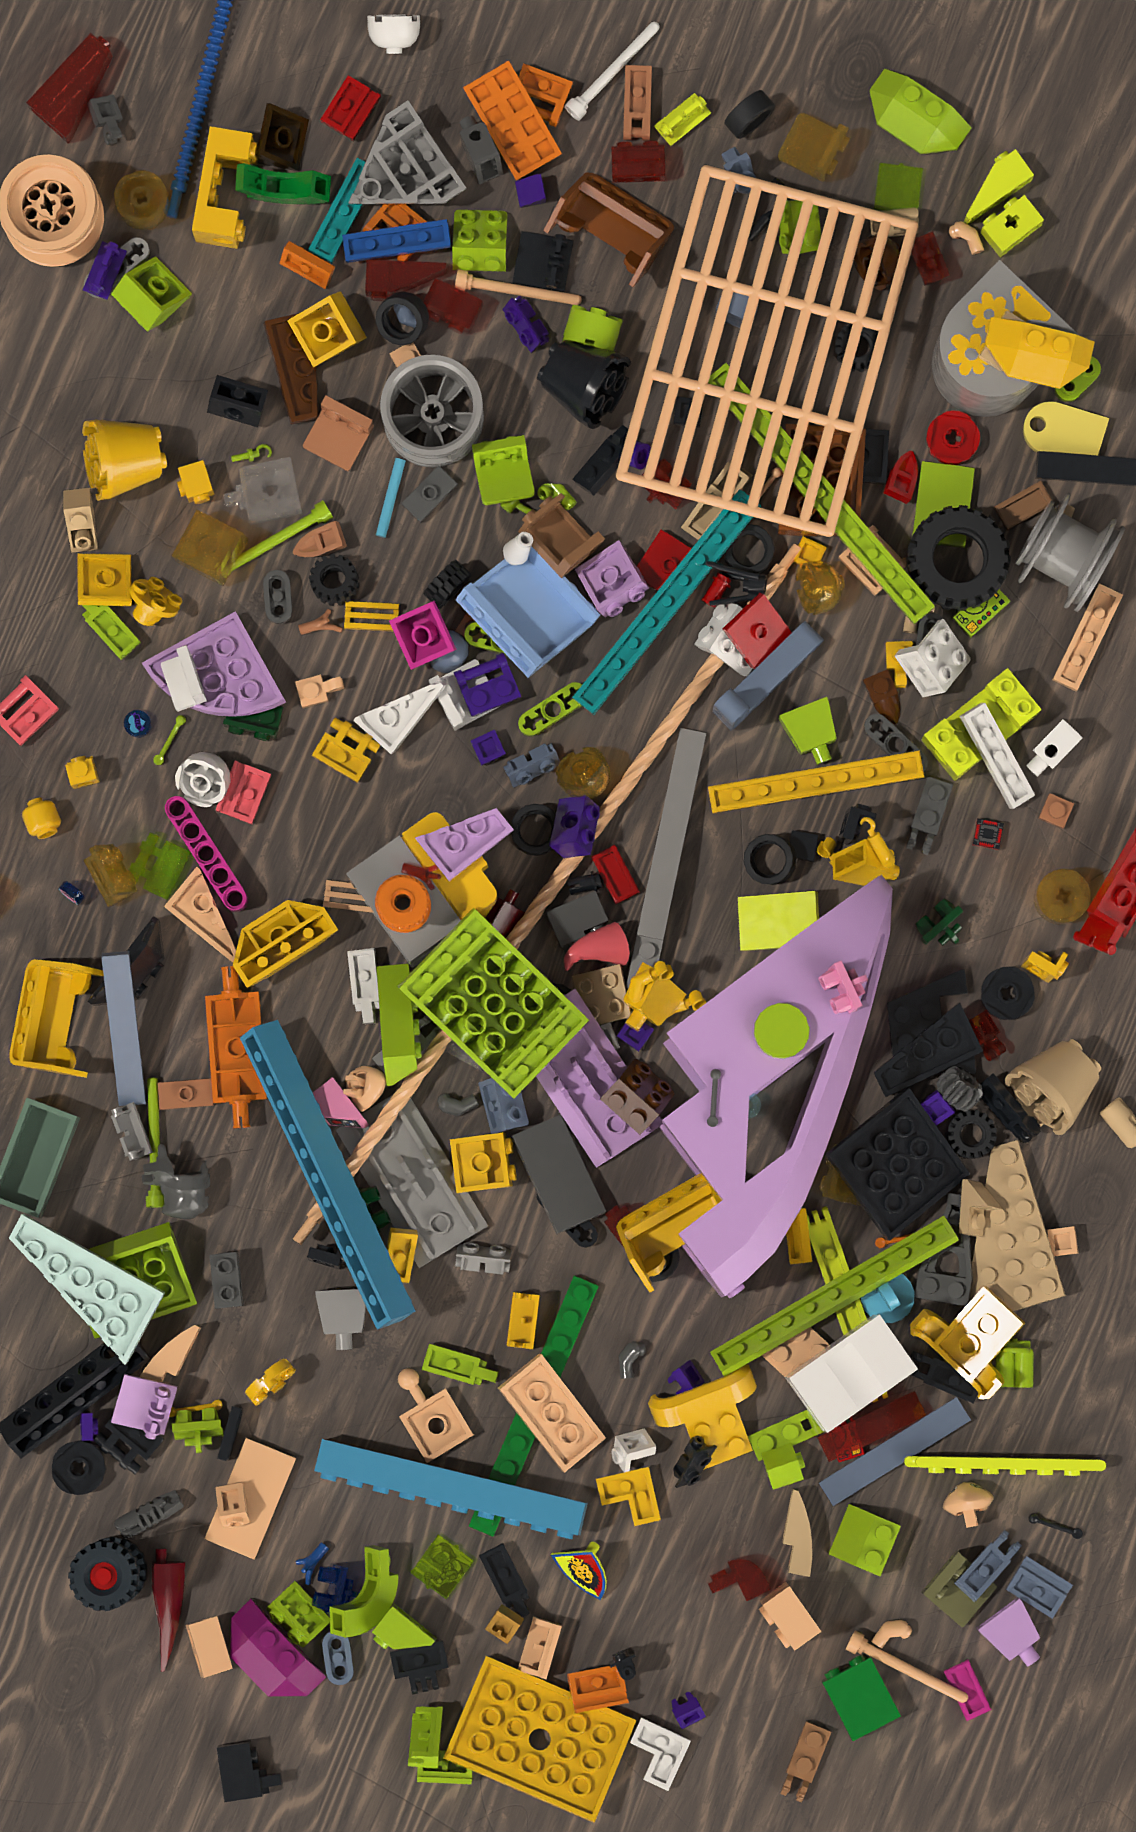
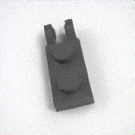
(929, 812)

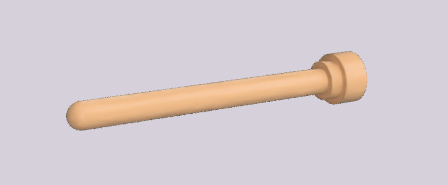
(467, 281)
(859, 1644)

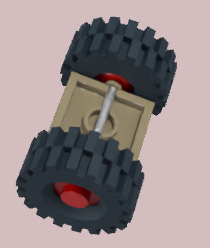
(107, 1573)

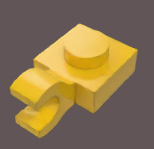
(891, 649)

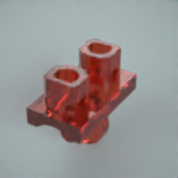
(929, 259)
(661, 473)

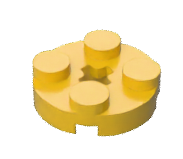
(271, 1381)

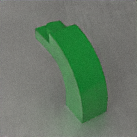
(283, 187)

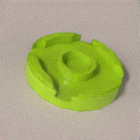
(781, 1030)

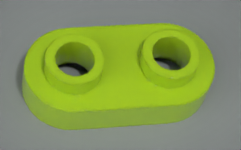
(1080, 383)

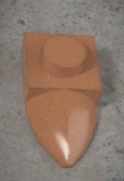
(321, 541)

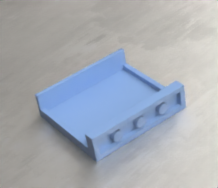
(528, 611)

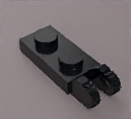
(1009, 1110)
(945, 1377)

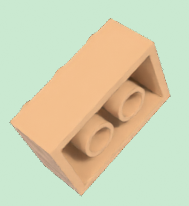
(790, 1616)

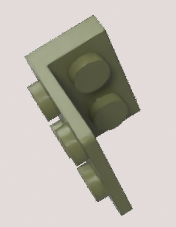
(951, 1598)

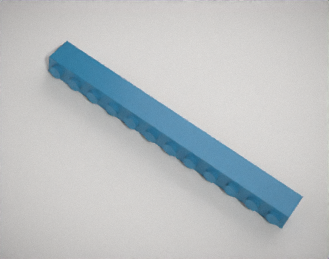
(327, 1174)

